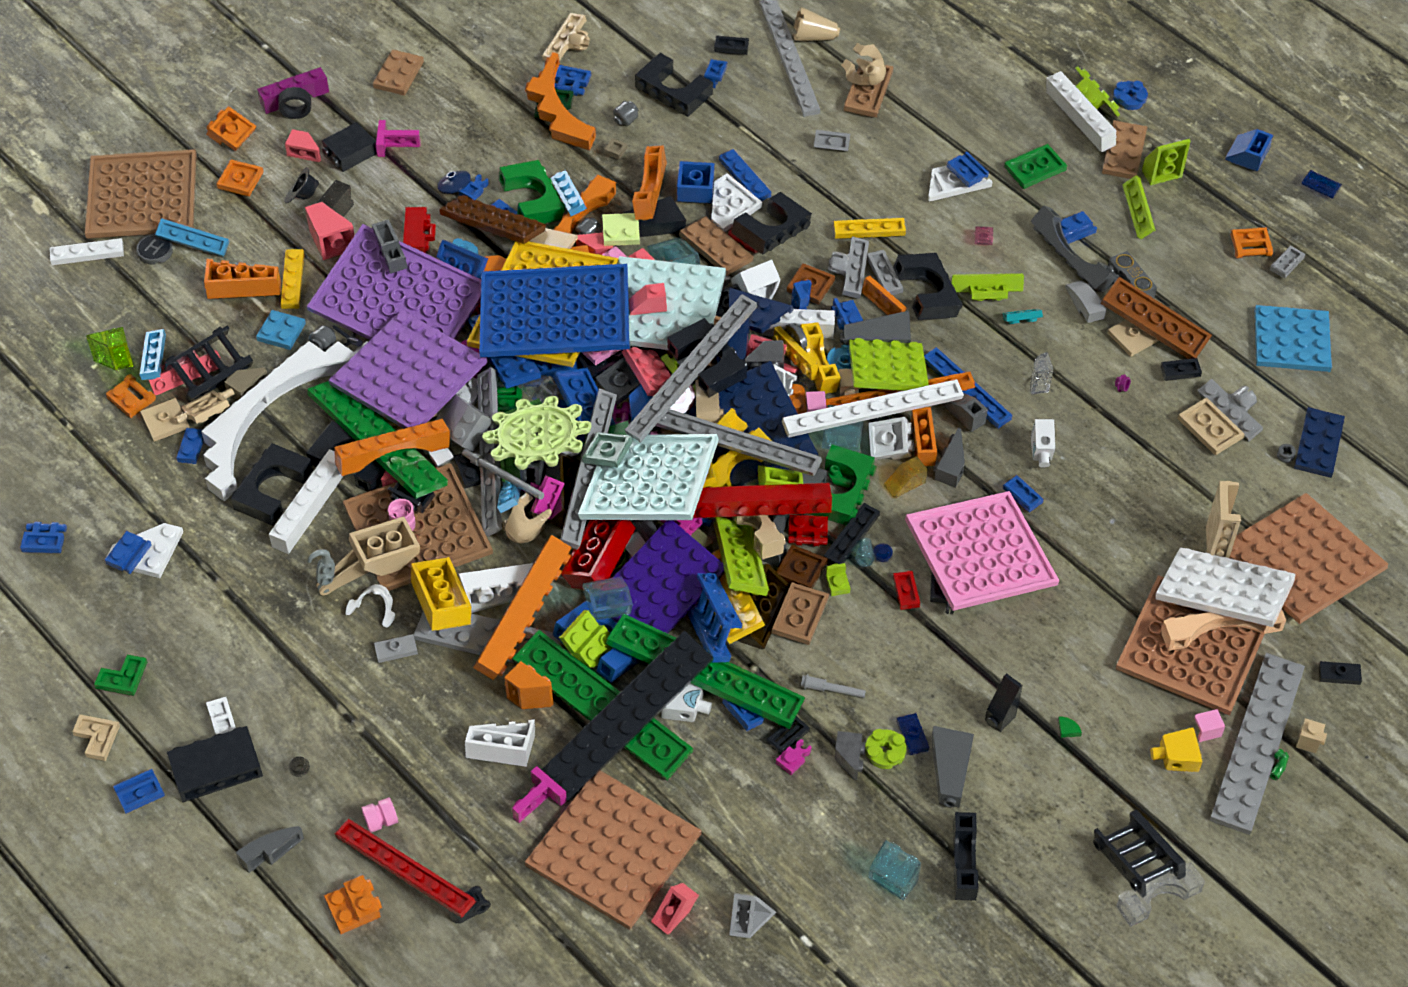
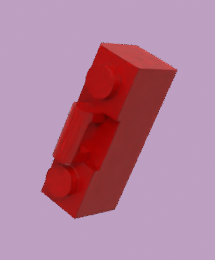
(415, 225)

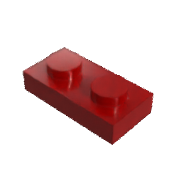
(906, 590)

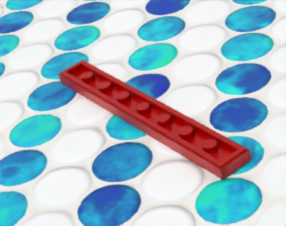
(405, 868)

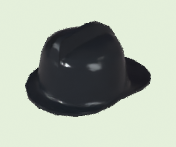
(303, 188)

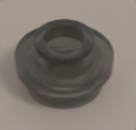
(296, 762)

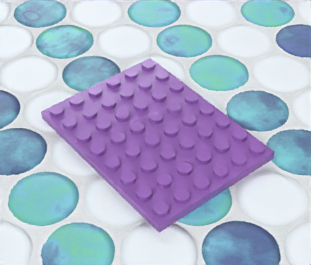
(366, 296)

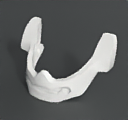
(376, 589)

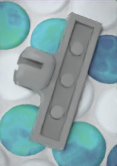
(851, 266)
(1234, 406)

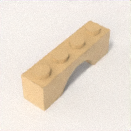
(767, 539)

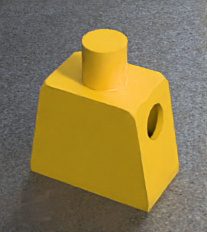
(1179, 751)

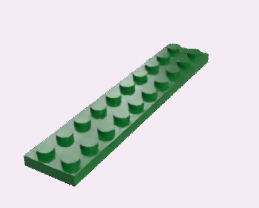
(360, 422)
(718, 677)
(591, 694)

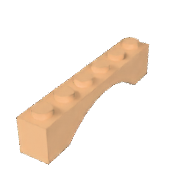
(1181, 631)

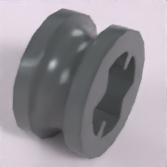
(1286, 448)

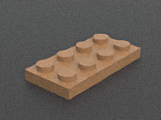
(867, 98)
(1125, 157)
(716, 245)

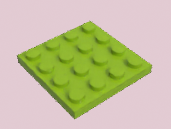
(887, 364)

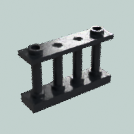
(210, 382)
(1148, 837)

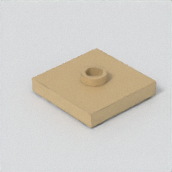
(1131, 337)
(161, 419)

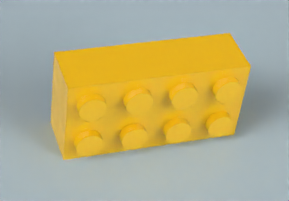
(440, 594)

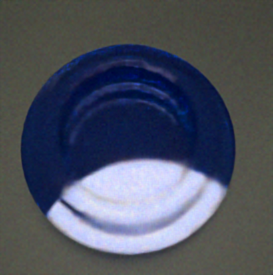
(882, 552)

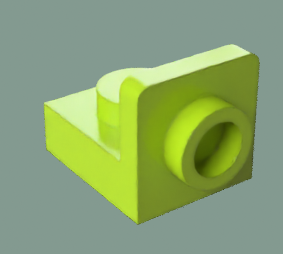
(837, 579)

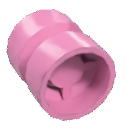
(402, 508)
(379, 815)

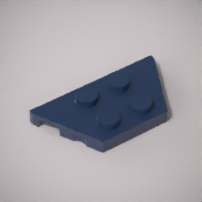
(767, 311)

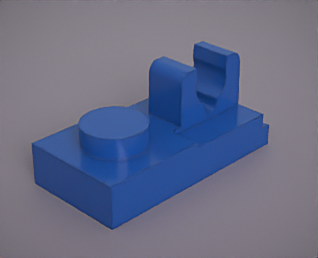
(715, 71)

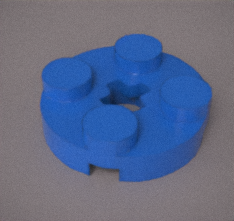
(1134, 88)

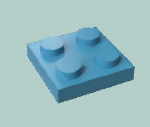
(281, 329)

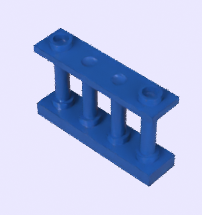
(702, 620)

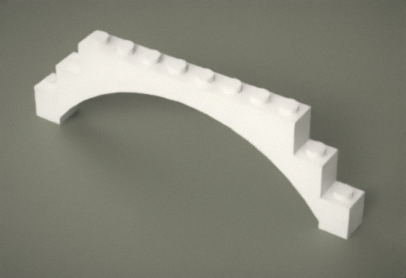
(229, 428)

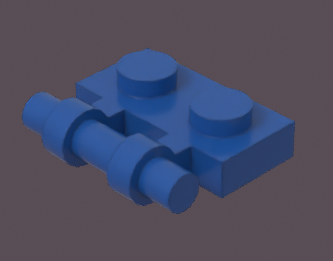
(572, 76)
(43, 541)

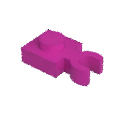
(792, 758)

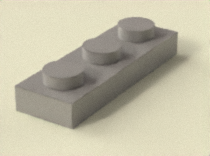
(884, 272)

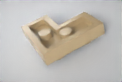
(101, 735)

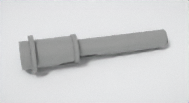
(822, 685)

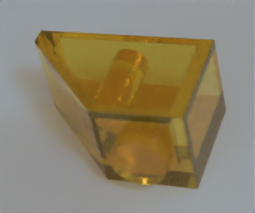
(906, 477)

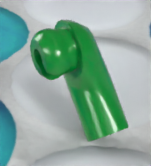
(837, 478)
(1281, 765)

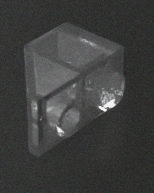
(541, 388)

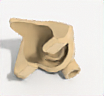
(873, 71)
(519, 527)

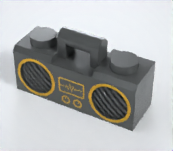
(1128, 269)

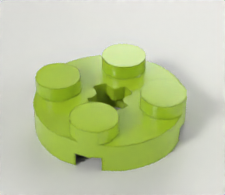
(888, 738)

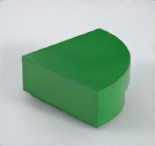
(1068, 727)

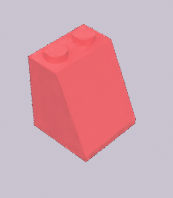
(329, 230)

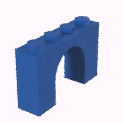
(611, 664)

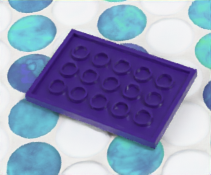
(665, 576)

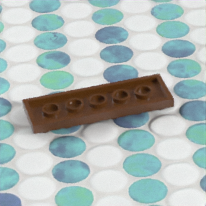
(492, 219)

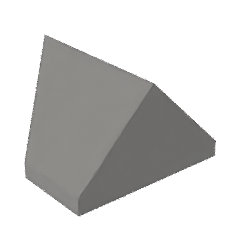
(748, 915)

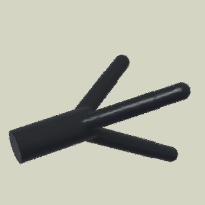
(350, 339)

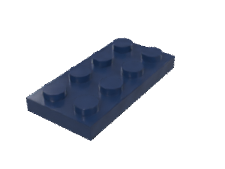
(1319, 442)

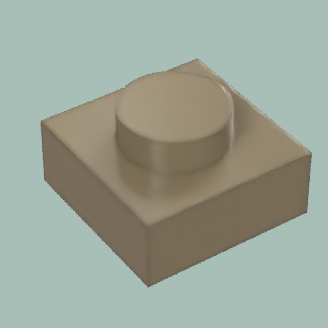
(615, 148)

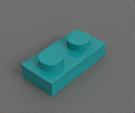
(1015, 316)

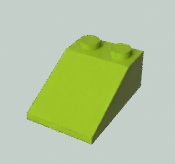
(1166, 162)

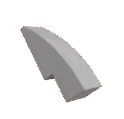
(1086, 301)

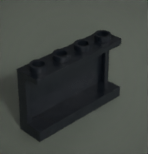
(214, 763)

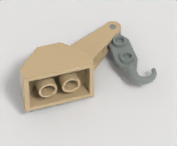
(375, 550)

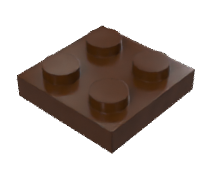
(801, 567)

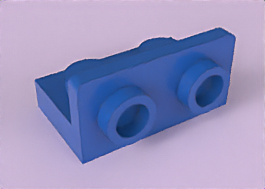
(801, 294)
(845, 313)

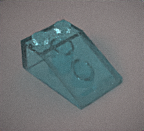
(674, 251)

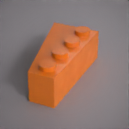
(240, 280)

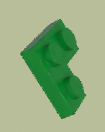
(122, 681)

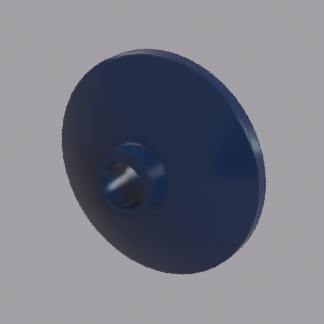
(454, 181)

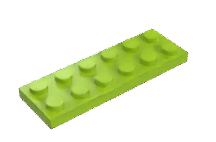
(739, 558)

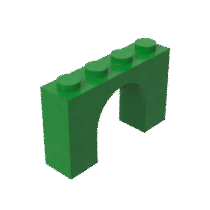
(533, 176)
(855, 467)

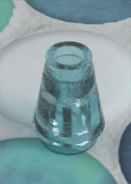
(865, 553)

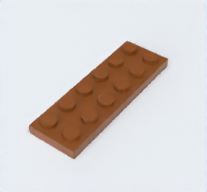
(1156, 319)

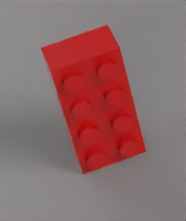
(598, 552)

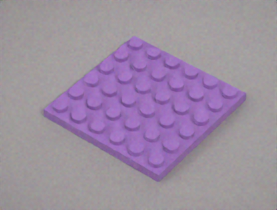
(407, 371)

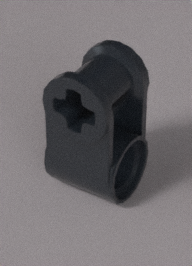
(478, 908)

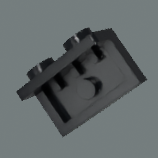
(419, 504)

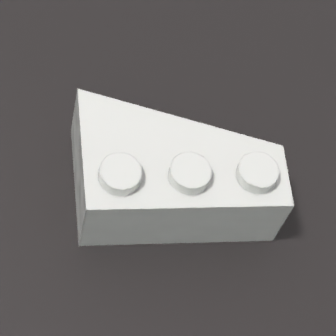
(501, 743)

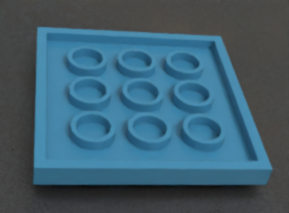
(1292, 338)

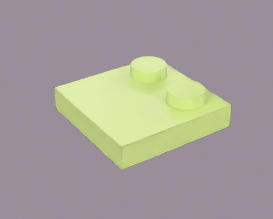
(620, 229)

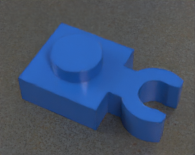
(474, 189)

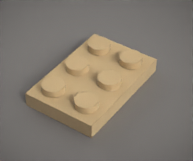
(1210, 426)

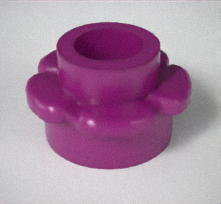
(1122, 383)

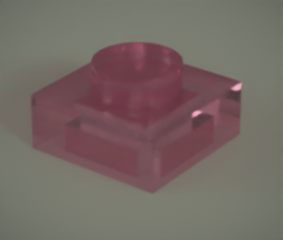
(983, 235)

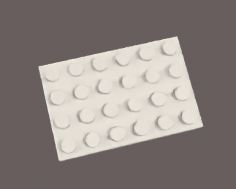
(1226, 586)

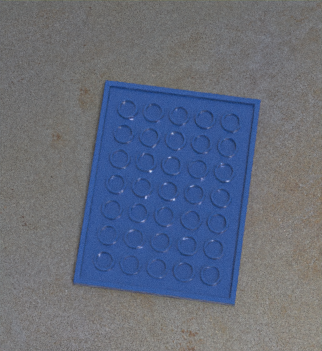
(554, 310)

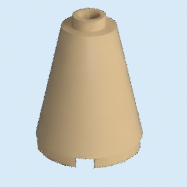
(812, 27)

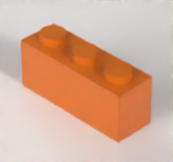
(924, 436)

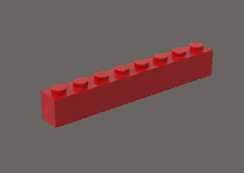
(764, 500)

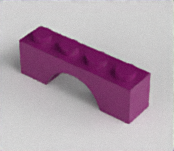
(312, 81)

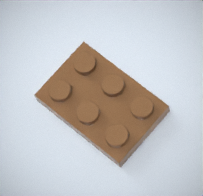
(398, 72)
(800, 613)

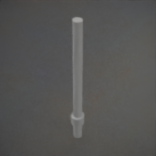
(479, 460)

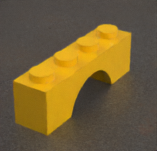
(828, 374)
(726, 462)

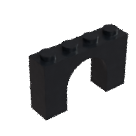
(684, 99)
(766, 237)
(929, 269)
(718, 377)
(334, 435)
(274, 462)

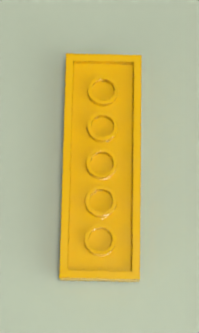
(744, 608)

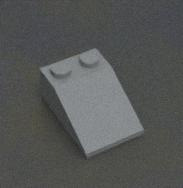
(464, 422)

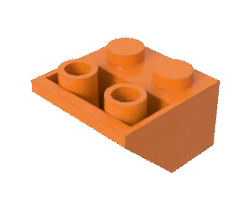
(528, 688)

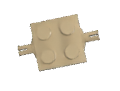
(205, 406)

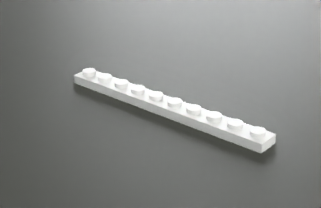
(872, 408)

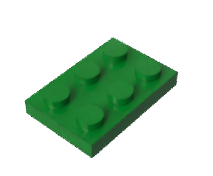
(1035, 166)

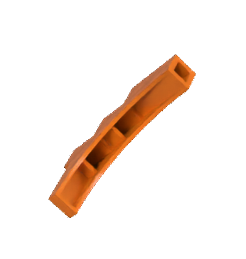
(563, 124)

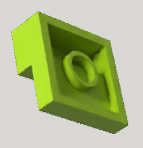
(586, 639)

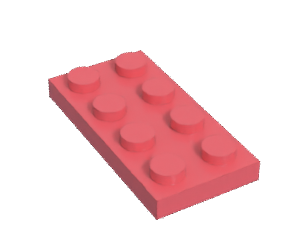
(647, 368)

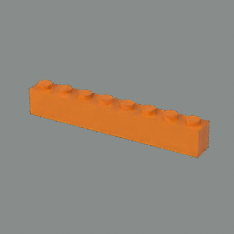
(522, 607)

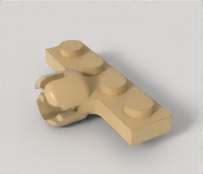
(569, 37)

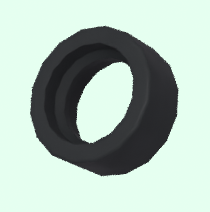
(298, 94)

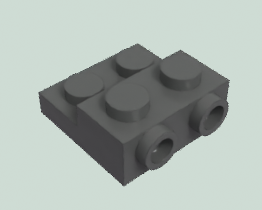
(619, 380)

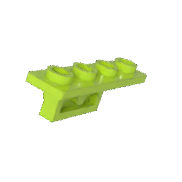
(1093, 94)
(988, 285)

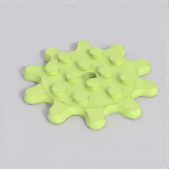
(518, 437)

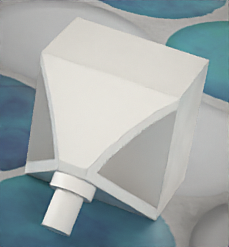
(758, 280)

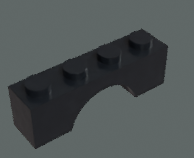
(964, 847)

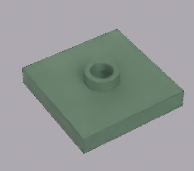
(607, 449)

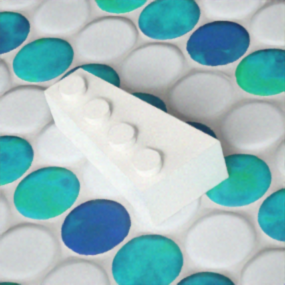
(493, 586)

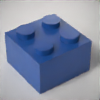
(695, 182)

